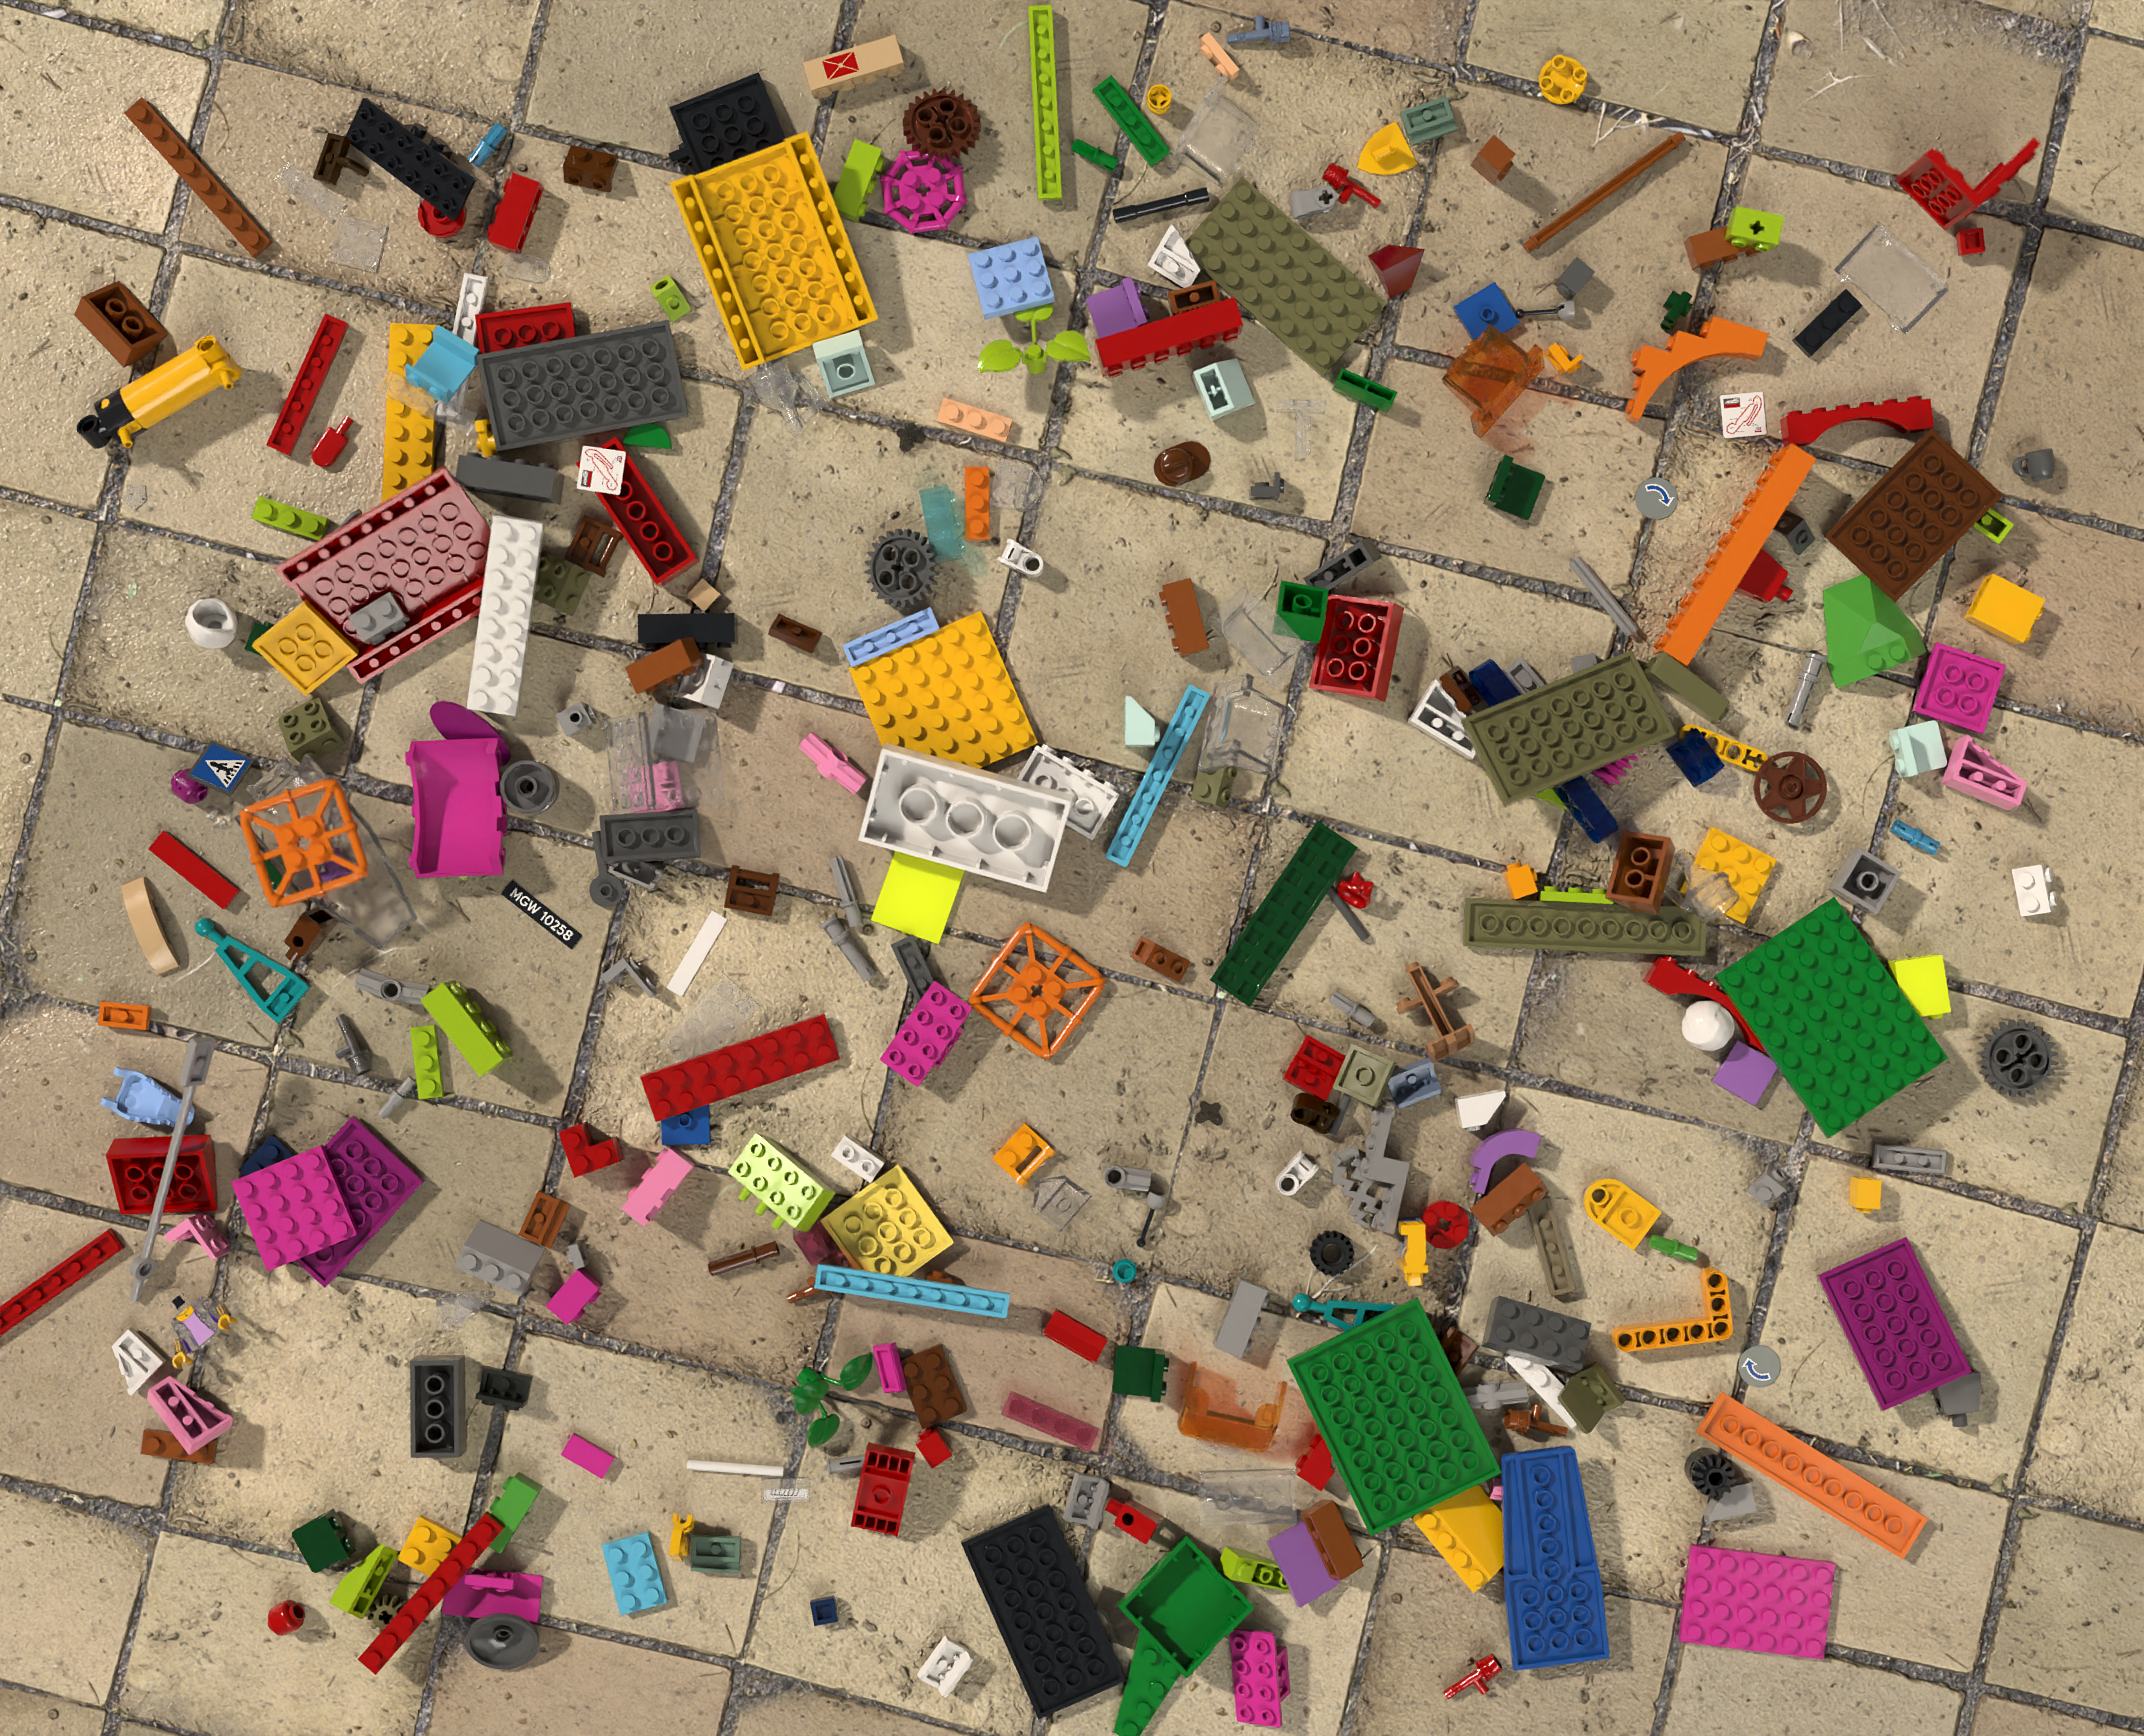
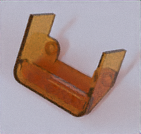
(1200, 1423)

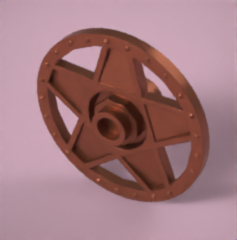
(1790, 787)

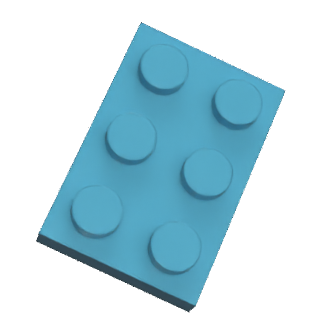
(635, 1573)

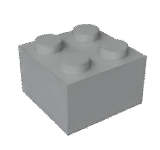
(1864, 880)

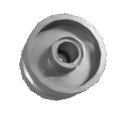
(515, 787)

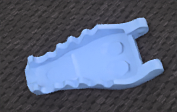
(145, 1100)

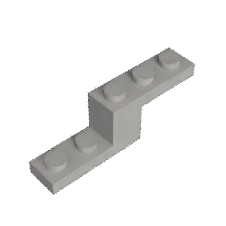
(1384, 1169)

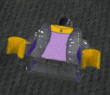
(197, 1325)

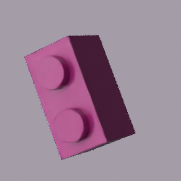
(574, 1295)

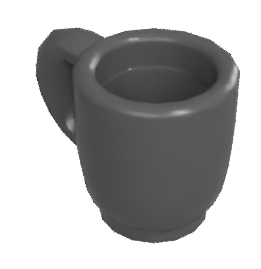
(2039, 465)

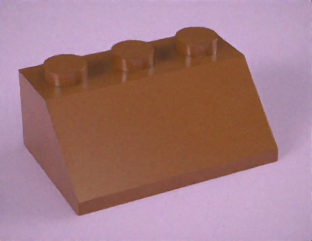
(120, 323)
(1640, 871)

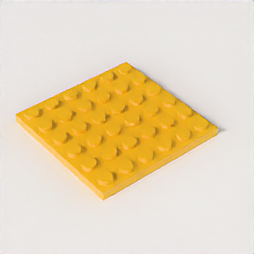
(946, 696)

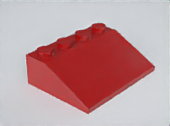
(1357, 647)
(139, 1165)

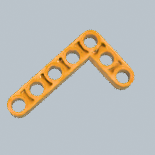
(1684, 1325)

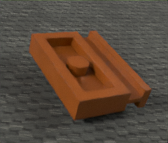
(544, 1219)

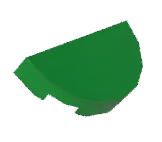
(648, 436)

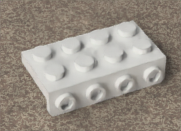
(1090, 798)

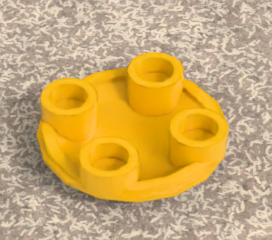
(1562, 80)

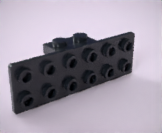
(411, 157)

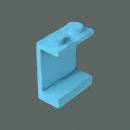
(443, 365)

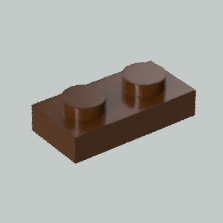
(795, 633)

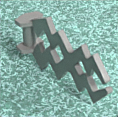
(1361, 1194)

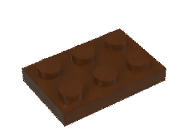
(932, 1386)

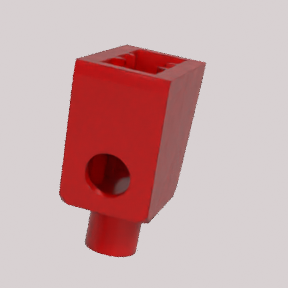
(1764, 580)
(1144, 1520)

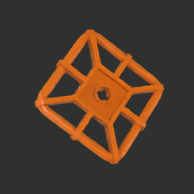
(288, 839)
(1039, 1006)

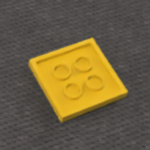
(305, 648)
(1744, 865)

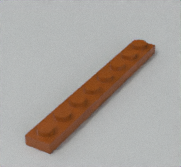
(198, 177)

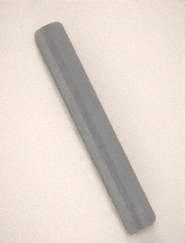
(1603, 596)

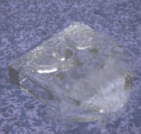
(1016, 486)

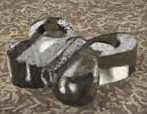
(909, 436)
(1209, 1112)

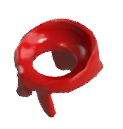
(1355, 891)

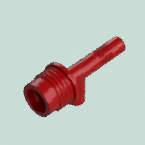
(1337, 176)
(1486, 1668)

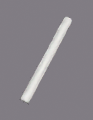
(735, 1468)

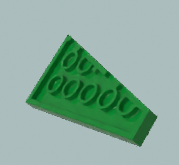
(1145, 1689)

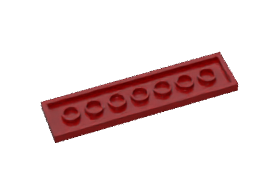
(739, 1067)

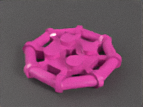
(913, 201)

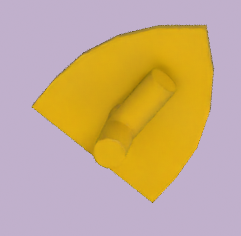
(1386, 152)

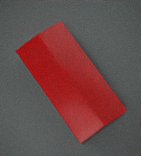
(1075, 1336)

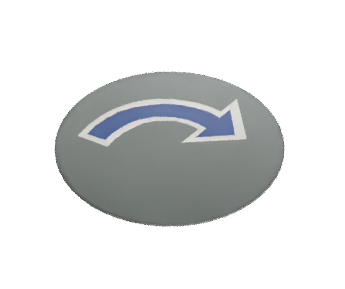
(1656, 498)
(1759, 1366)

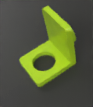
(670, 298)

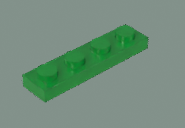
(1131, 121)

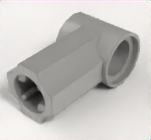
(1129, 1178)

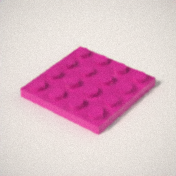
(295, 1207)

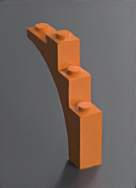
(1719, 339)

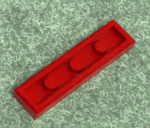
(194, 869)

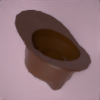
(1182, 463)

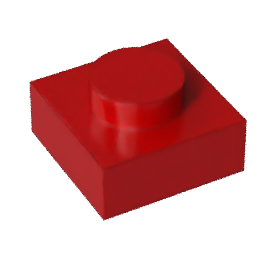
(1970, 241)

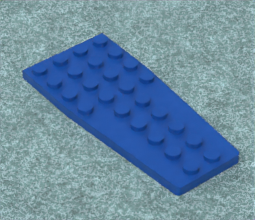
(1549, 1562)

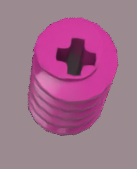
(1609, 773)

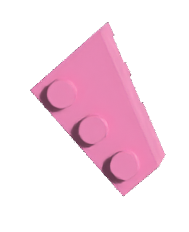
(187, 1415)

